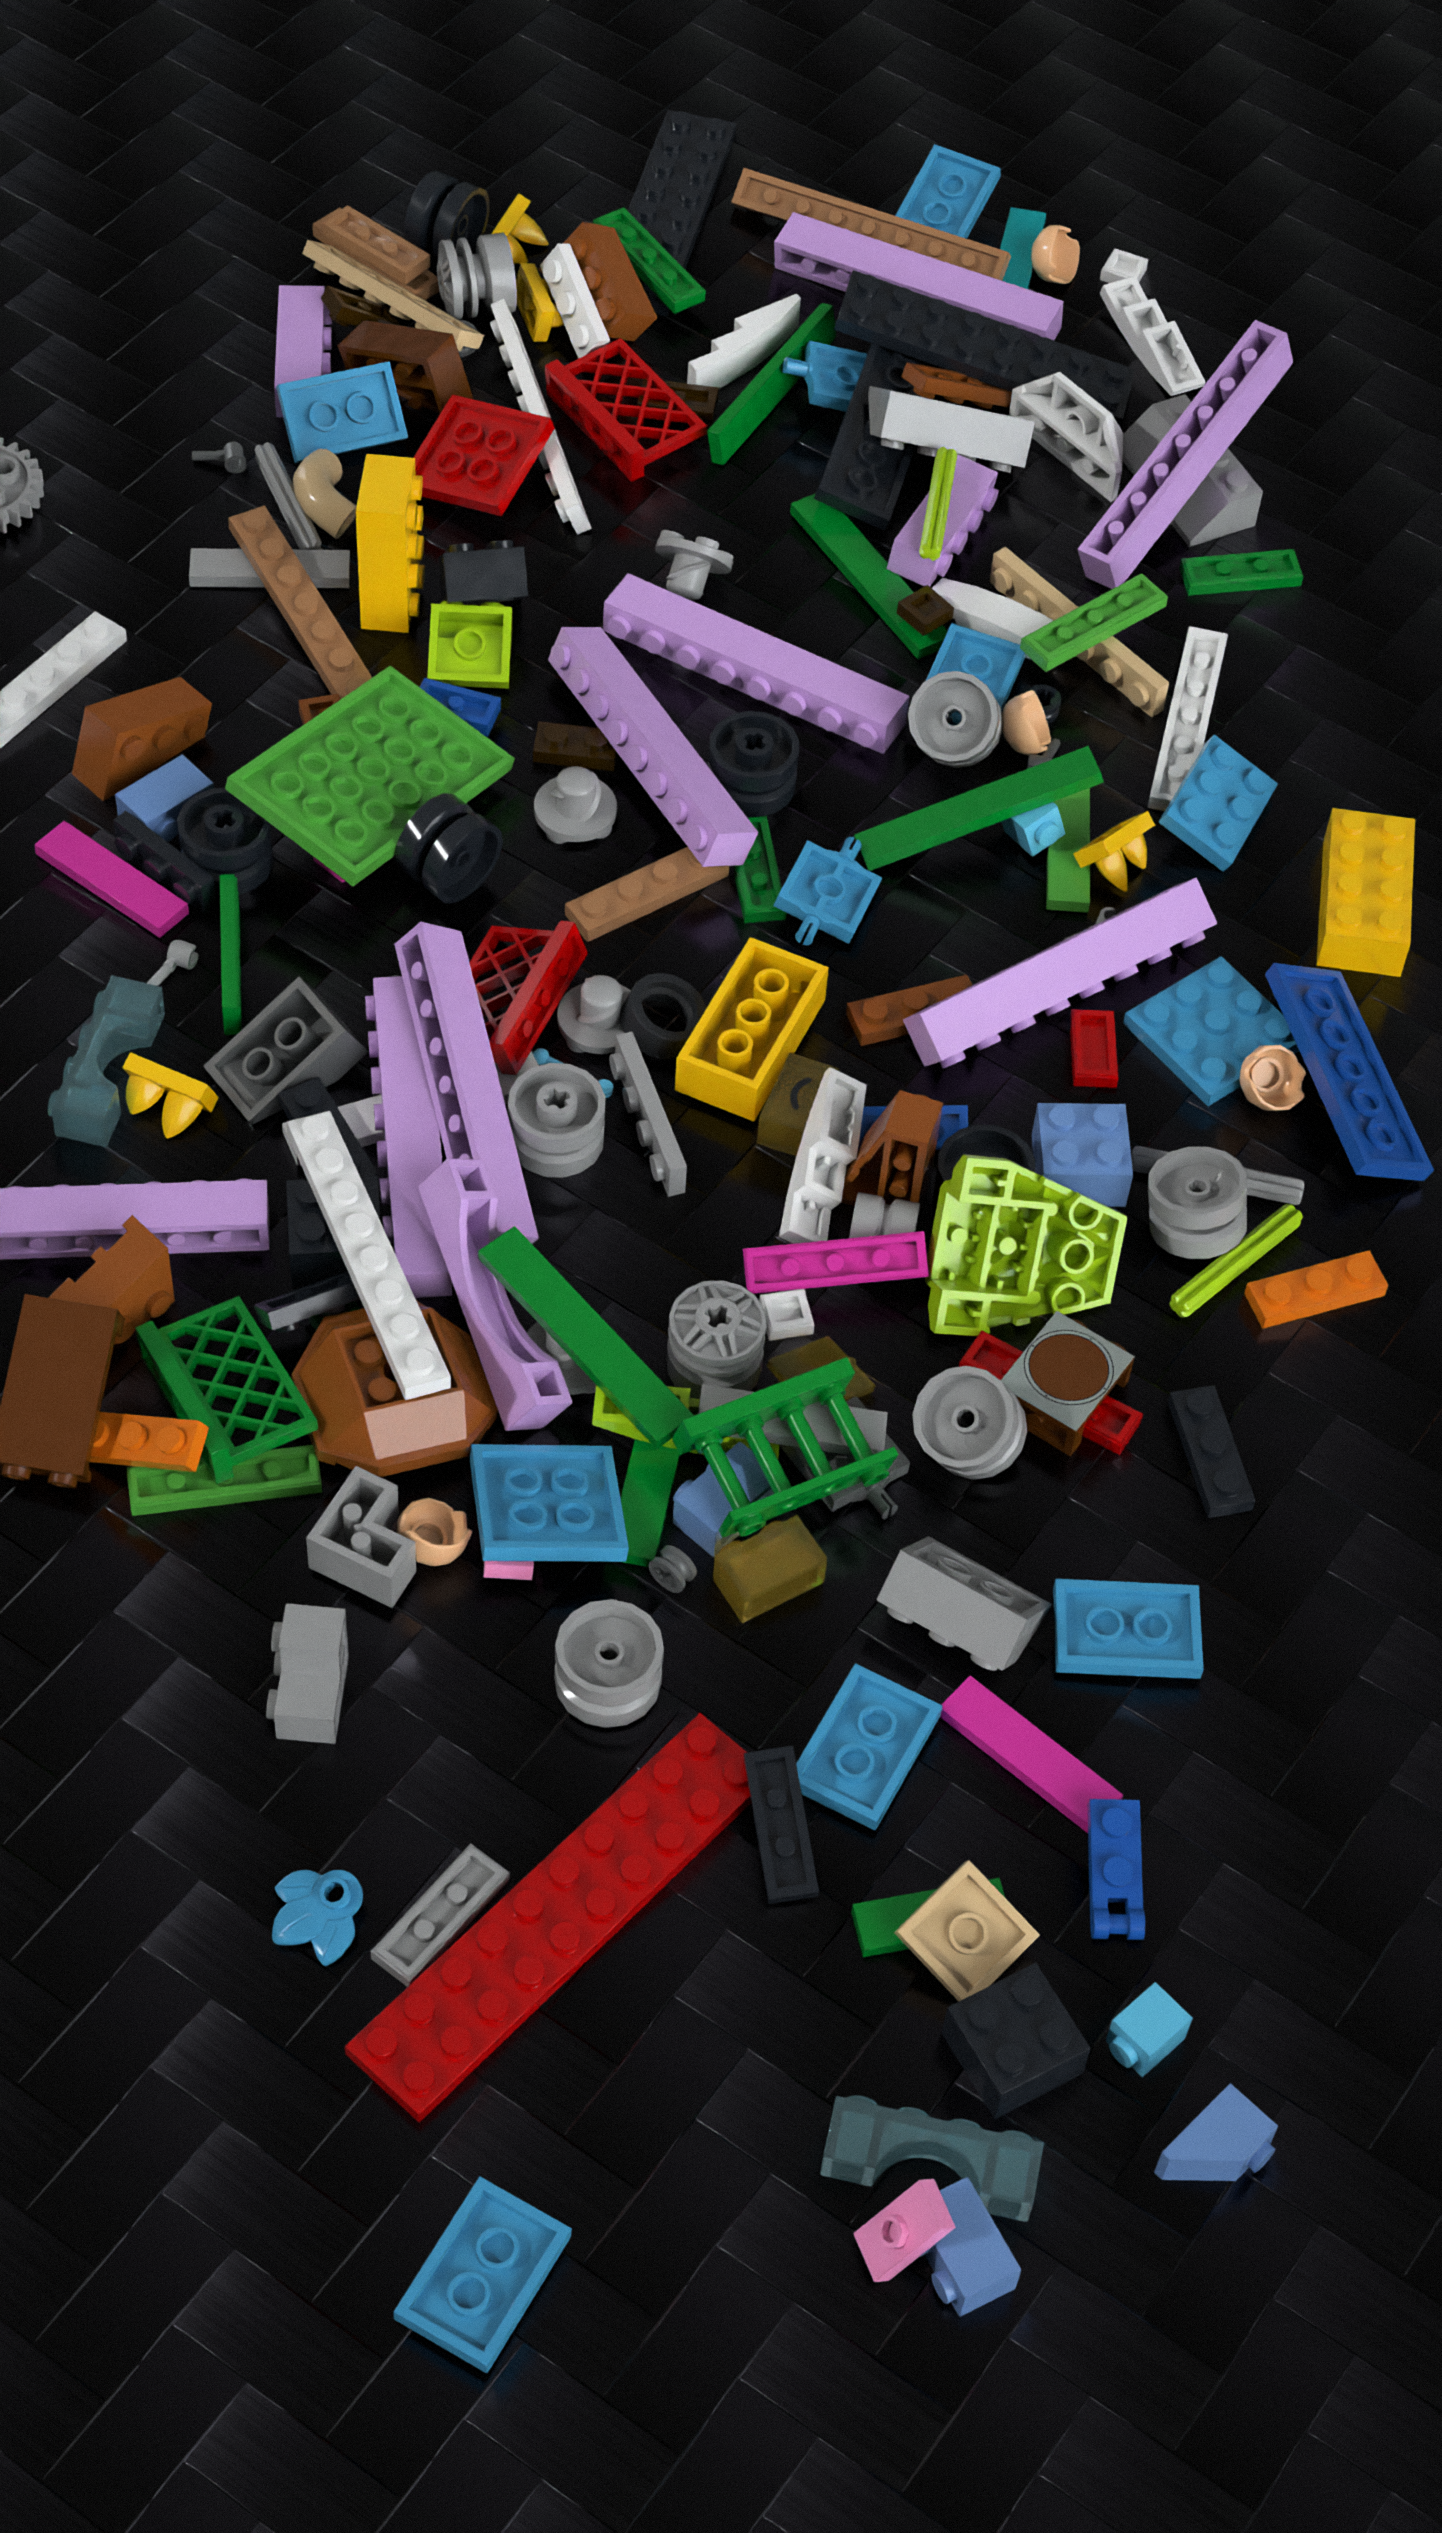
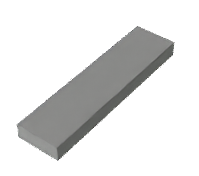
(233, 568)
(823, 1425)

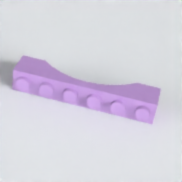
(520, 1375)

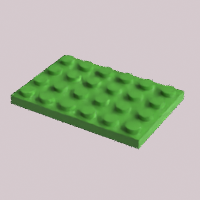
(364, 770)

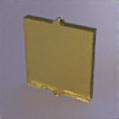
(817, 1355)

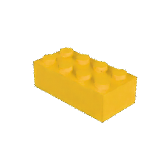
(389, 543)
(1366, 892)
(751, 1028)

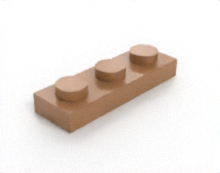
(376, 245)

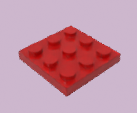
(480, 453)

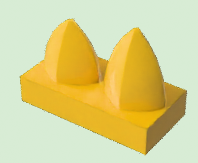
(520, 226)
(535, 303)
(1114, 845)
(184, 1094)

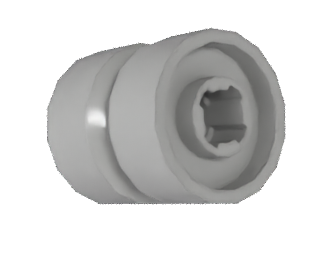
(877, 1218)

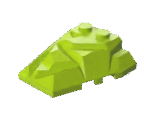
(1016, 1248)

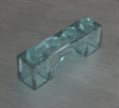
(123, 1020)
(871, 2138)

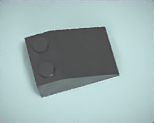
(282, 1048)

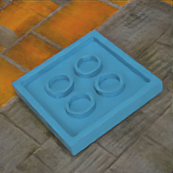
(1209, 1028)
(548, 1503)

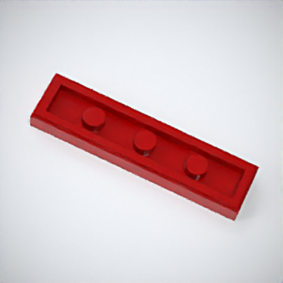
(1108, 1426)

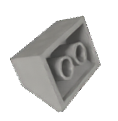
(962, 1603)

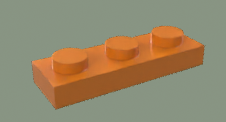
(1316, 1289)
(148, 1441)

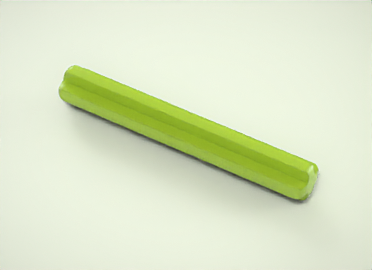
(938, 503)
(1236, 1260)

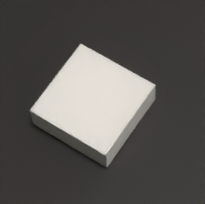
(1123, 266)
(787, 1314)

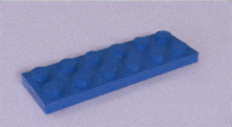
(1349, 1073)

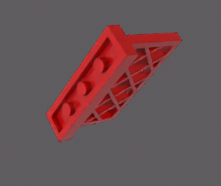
(594, 418)
(534, 998)

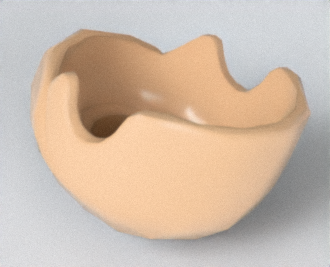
(1055, 255)
(1025, 724)
(1272, 1078)
(436, 1529)

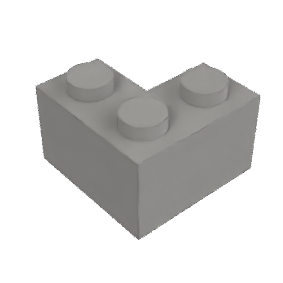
(356, 1542)
(312, 1673)

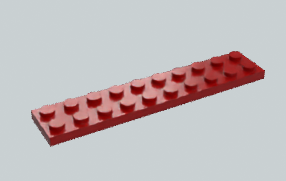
(554, 1919)

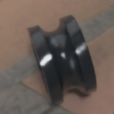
(1051, 697)

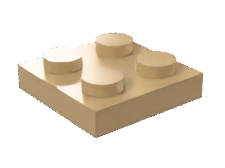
(966, 1932)

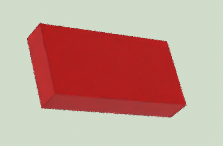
(1093, 1048)

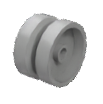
(933, 710)
(557, 1119)
(1197, 1202)
(945, 1427)
(608, 1663)

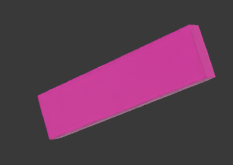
(112, 879)
(835, 1262)
(1025, 1751)

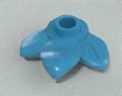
(311, 1915)

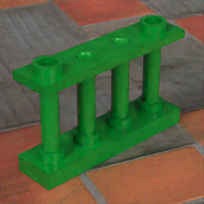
(787, 1402)

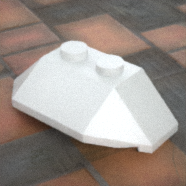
(1073, 429)

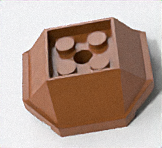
(364, 1412)

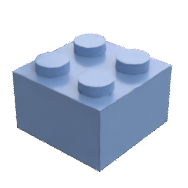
(1085, 1149)

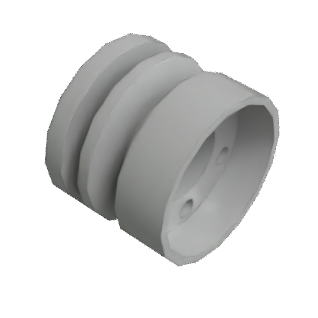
(471, 277)
(716, 1337)

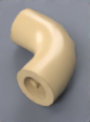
(316, 492)

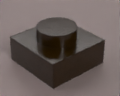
(925, 610)

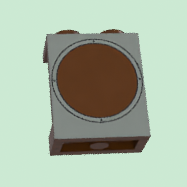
(1066, 1379)

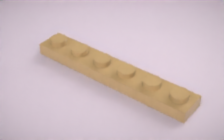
(382, 290)
(1109, 658)

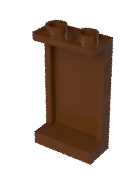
(56, 1389)

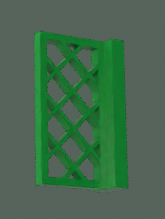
(186, 1392)

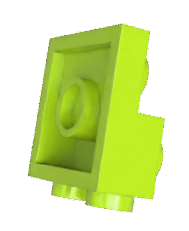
(470, 644)

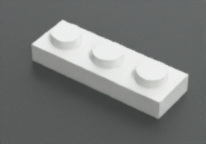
(574, 300)

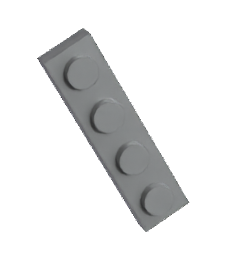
(652, 1124)

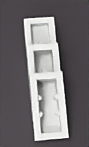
(1151, 338)
(751, 342)
(989, 611)
(822, 1158)

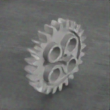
(19, 485)

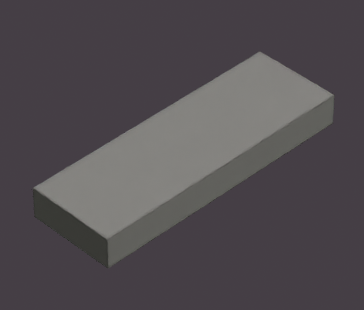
(440, 1915)

